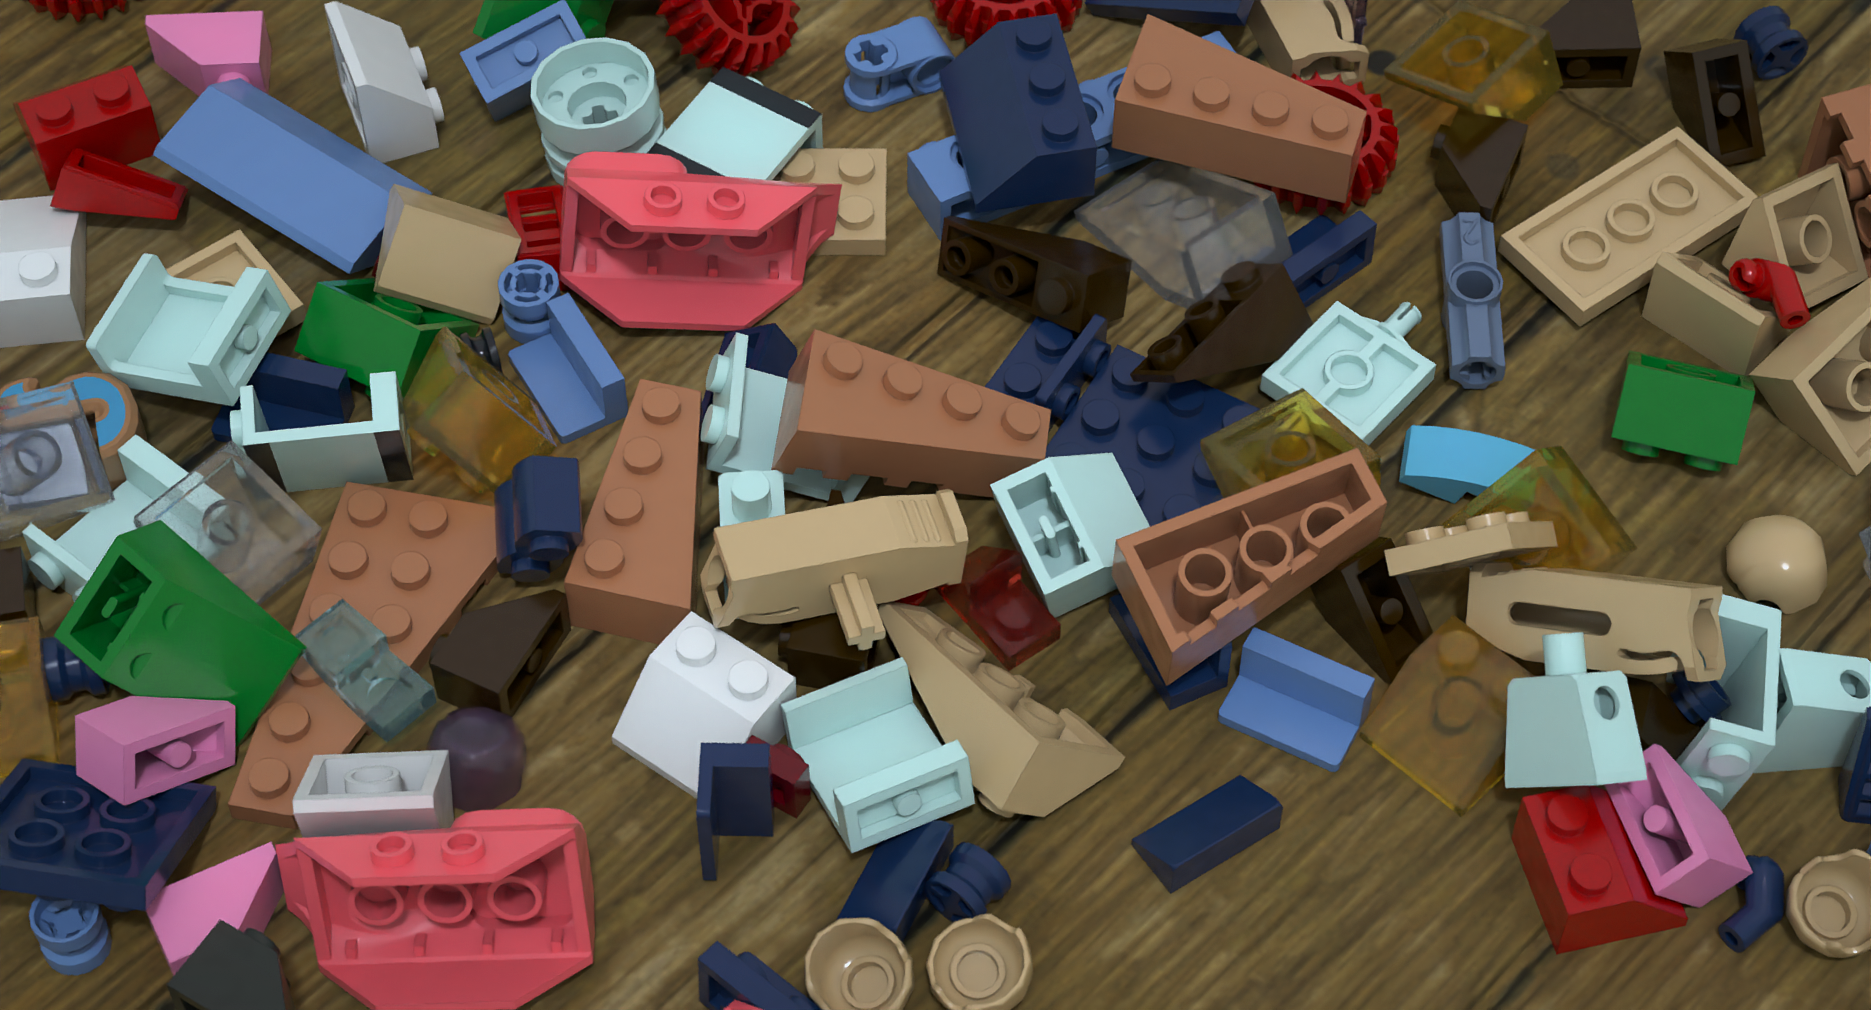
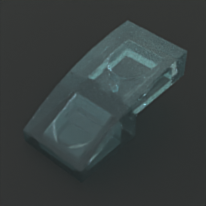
(363, 672)

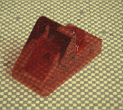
(1001, 606)

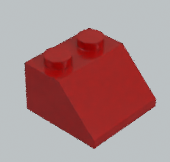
(97, 114)
(1587, 871)

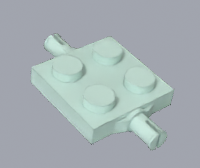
(1355, 368)

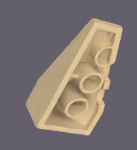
(1823, 380)
(1016, 748)

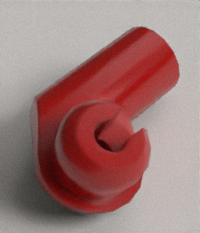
(1772, 284)

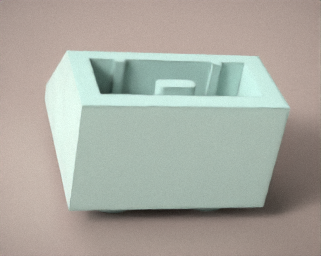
(1067, 523)

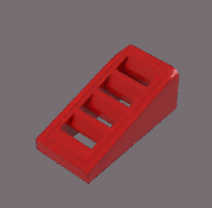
(110, 187)
(541, 232)

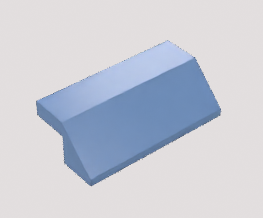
(285, 172)

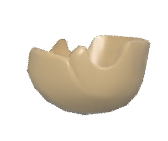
(1778, 562)
(1832, 904)
(980, 965)
(858, 967)

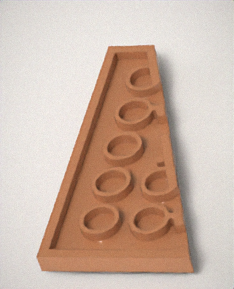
(408, 571)

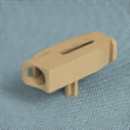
(1305, 35)
(836, 562)
(1618, 613)

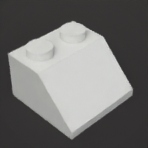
(383, 84)
(698, 691)
(374, 793)

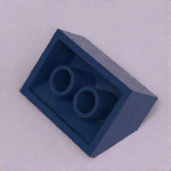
(1020, 117)

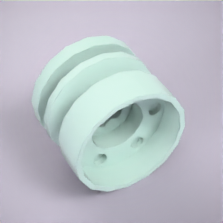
(595, 99)

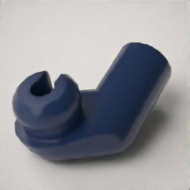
(1762, 906)

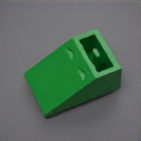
(178, 628)

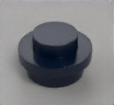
(1699, 699)

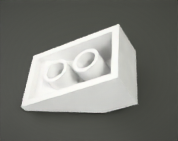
(41, 273)

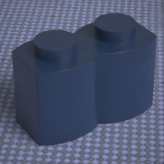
(538, 517)

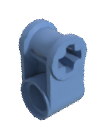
(899, 60)

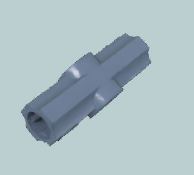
(1471, 301)

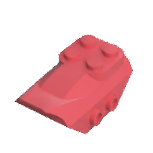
(686, 246)
(448, 913)

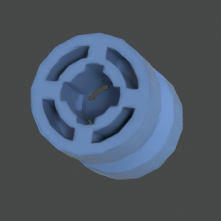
(523, 294)
(70, 934)

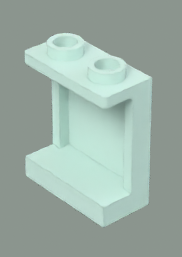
(188, 333)

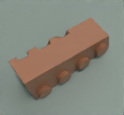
(1233, 116)
(1243, 557)

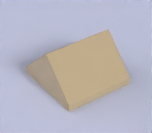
(1808, 230)
(444, 254)
(1708, 315)

